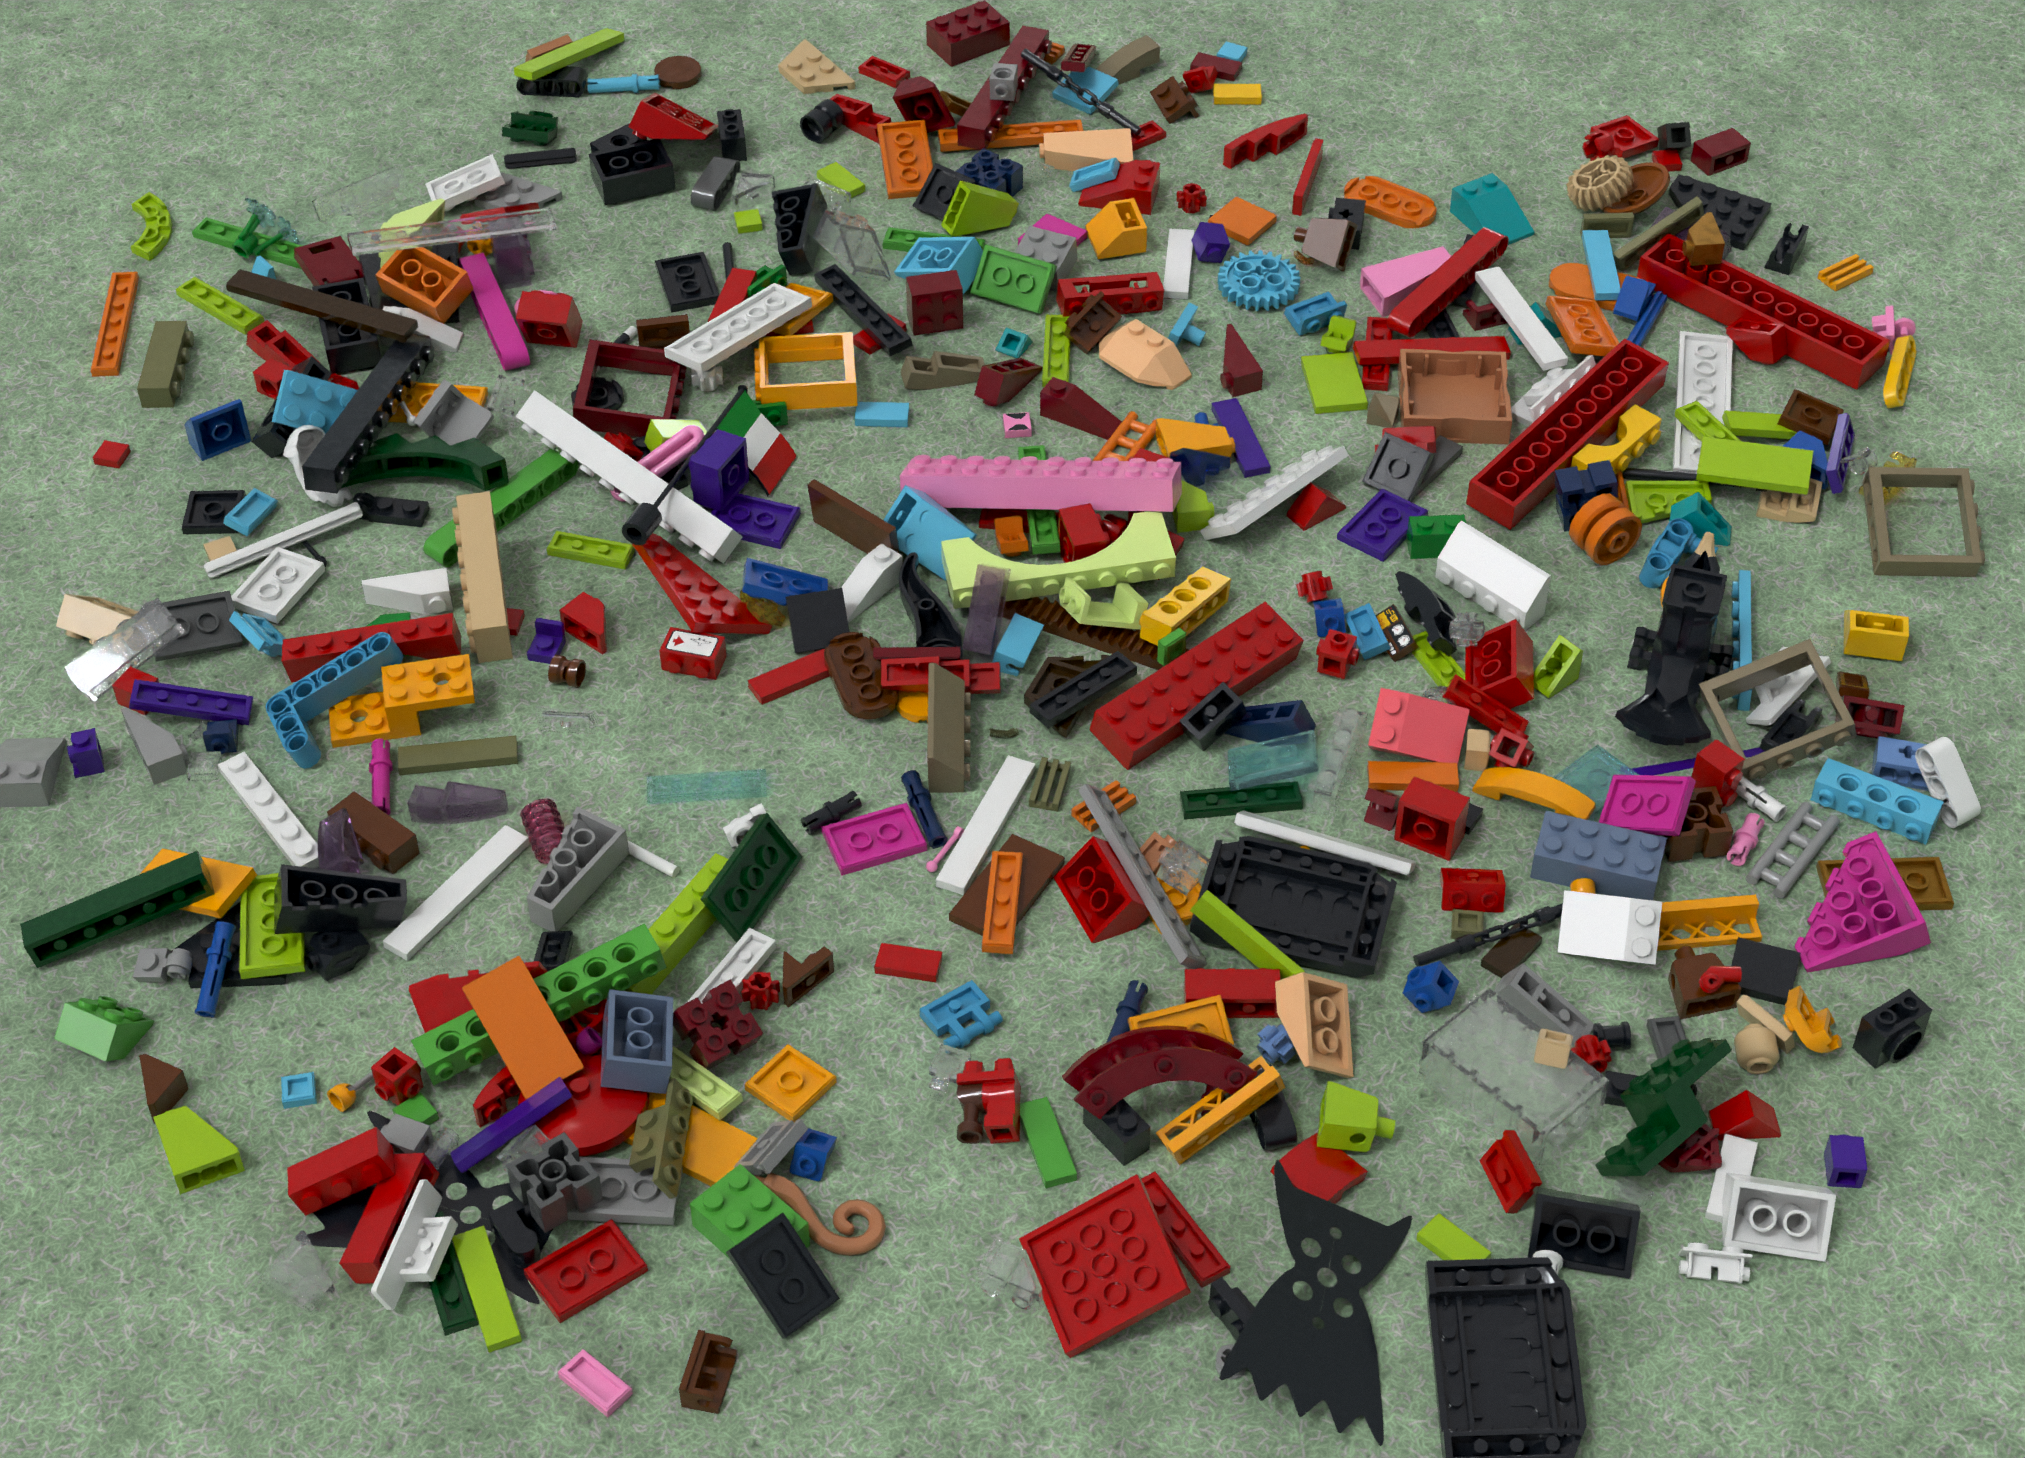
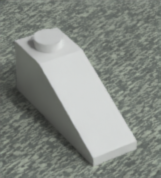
(441, 336)
(871, 579)
(413, 592)

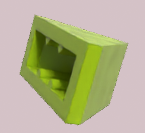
(1558, 667)

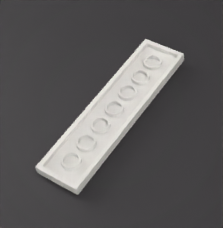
(1704, 377)

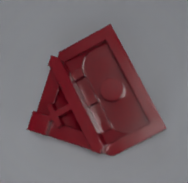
(1695, 1153)

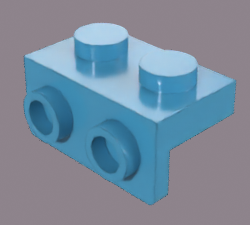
(1314, 313)

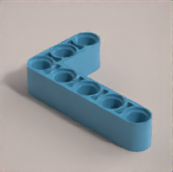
(323, 689)

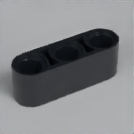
(564, 82)
(1274, 1122)

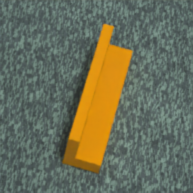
(1697, 914)
(1222, 1114)

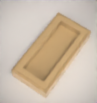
(1756, 1014)

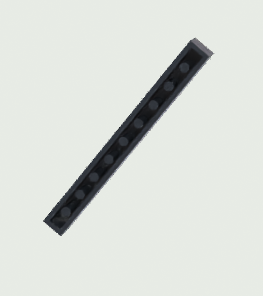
(367, 414)

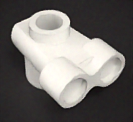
(740, 826)

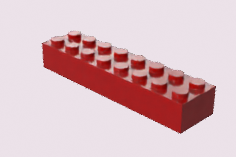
(1150, 711)

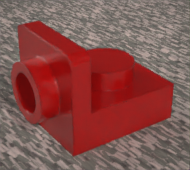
(1200, 78)

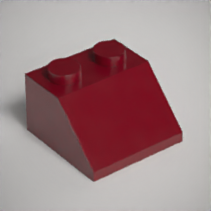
(921, 100)

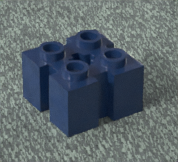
(994, 173)
(1579, 487)

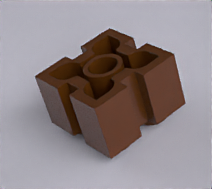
(1703, 828)

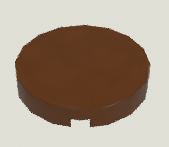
(678, 72)

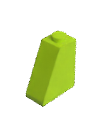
(978, 210)
(196, 1149)

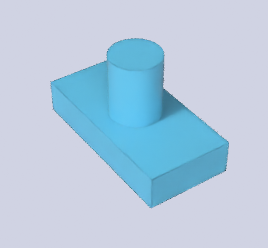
(1185, 330)

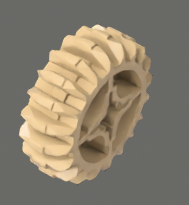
(1600, 183)

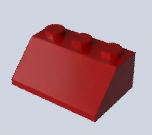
(1503, 664)
(1101, 892)

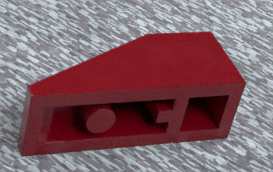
(1240, 368)
(1004, 380)
(1075, 408)

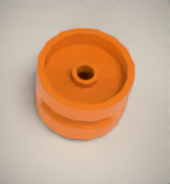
(1605, 529)

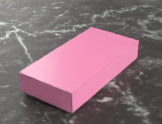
(595, 1383)

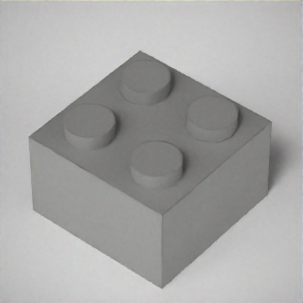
(1051, 248)

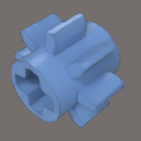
(1275, 1044)

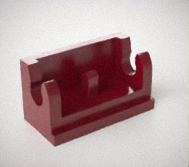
(1483, 316)

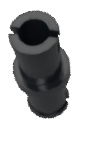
(831, 812)

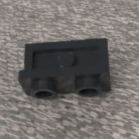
(1230, 1306)

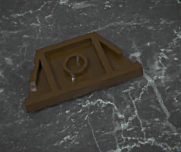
(1053, 674)

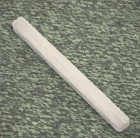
(283, 540)

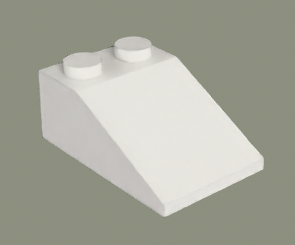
(1609, 927)

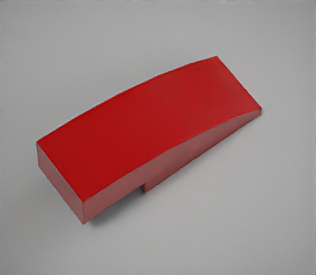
(280, 346)

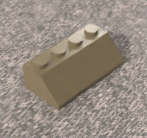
(947, 731)

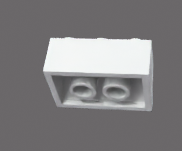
(1777, 1216)

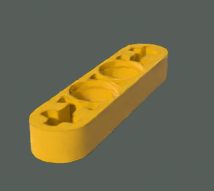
(1899, 371)

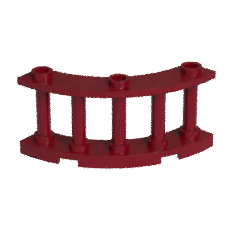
(1155, 1057)

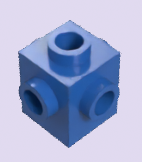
(1430, 987)

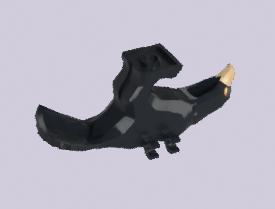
(1680, 653)

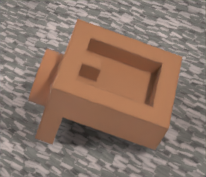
(1153, 849)

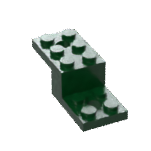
(1663, 1107)

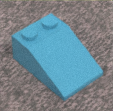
(941, 255)

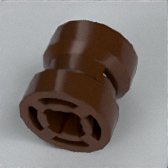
(566, 671)

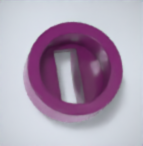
(588, 1041)

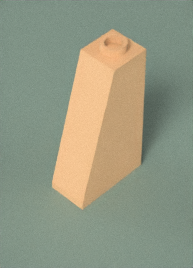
(1084, 148)

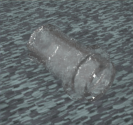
(444, 1142)

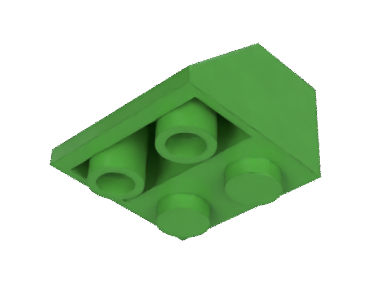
(102, 1027)

